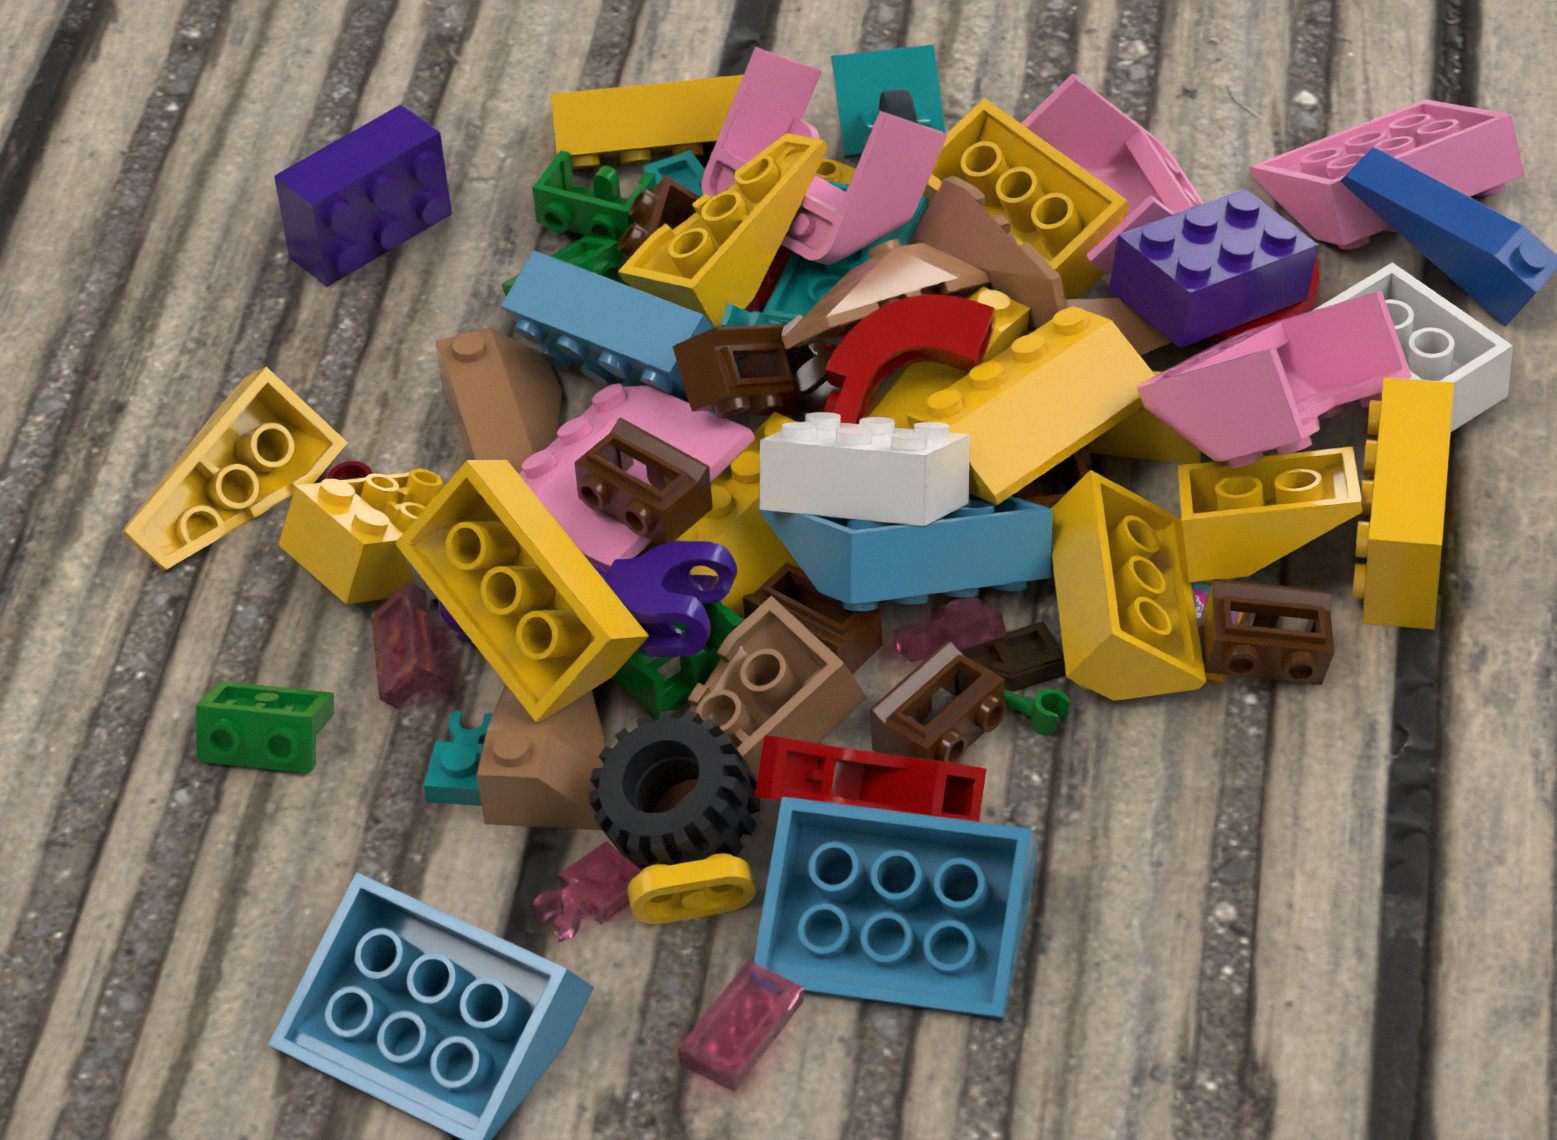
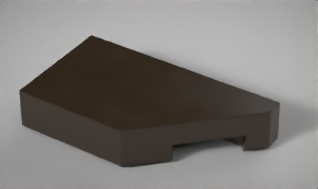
(1021, 657)

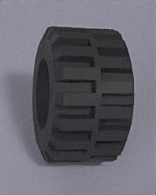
(653, 761)

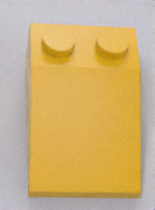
(1262, 510)

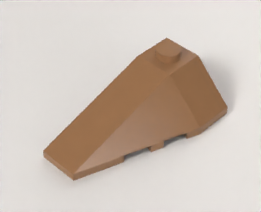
(966, 231)
(888, 276)
(499, 395)
(771, 683)

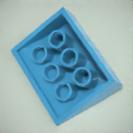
(906, 563)
(897, 906)
(429, 1011)

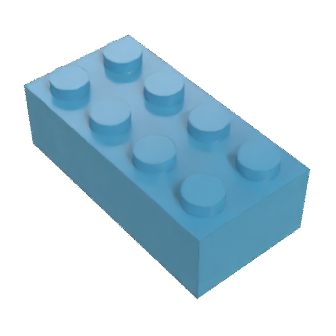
(602, 325)

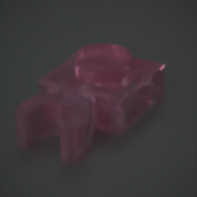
(963, 623)
(588, 887)

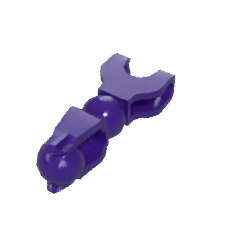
(662, 592)

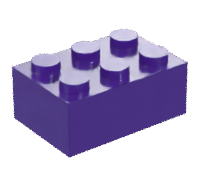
(363, 195)
(1212, 267)

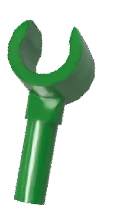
(1044, 709)

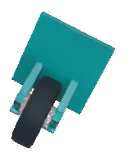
(888, 81)

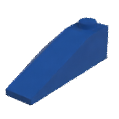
(1471, 243)

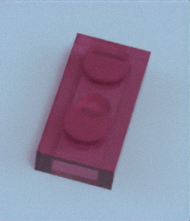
(402, 645)
(740, 1025)

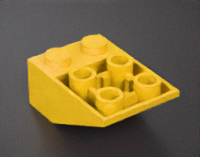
(350, 529)

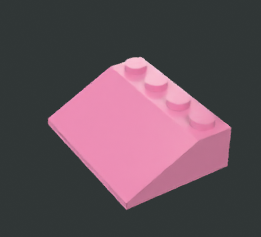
(1450, 142)
(553, 474)

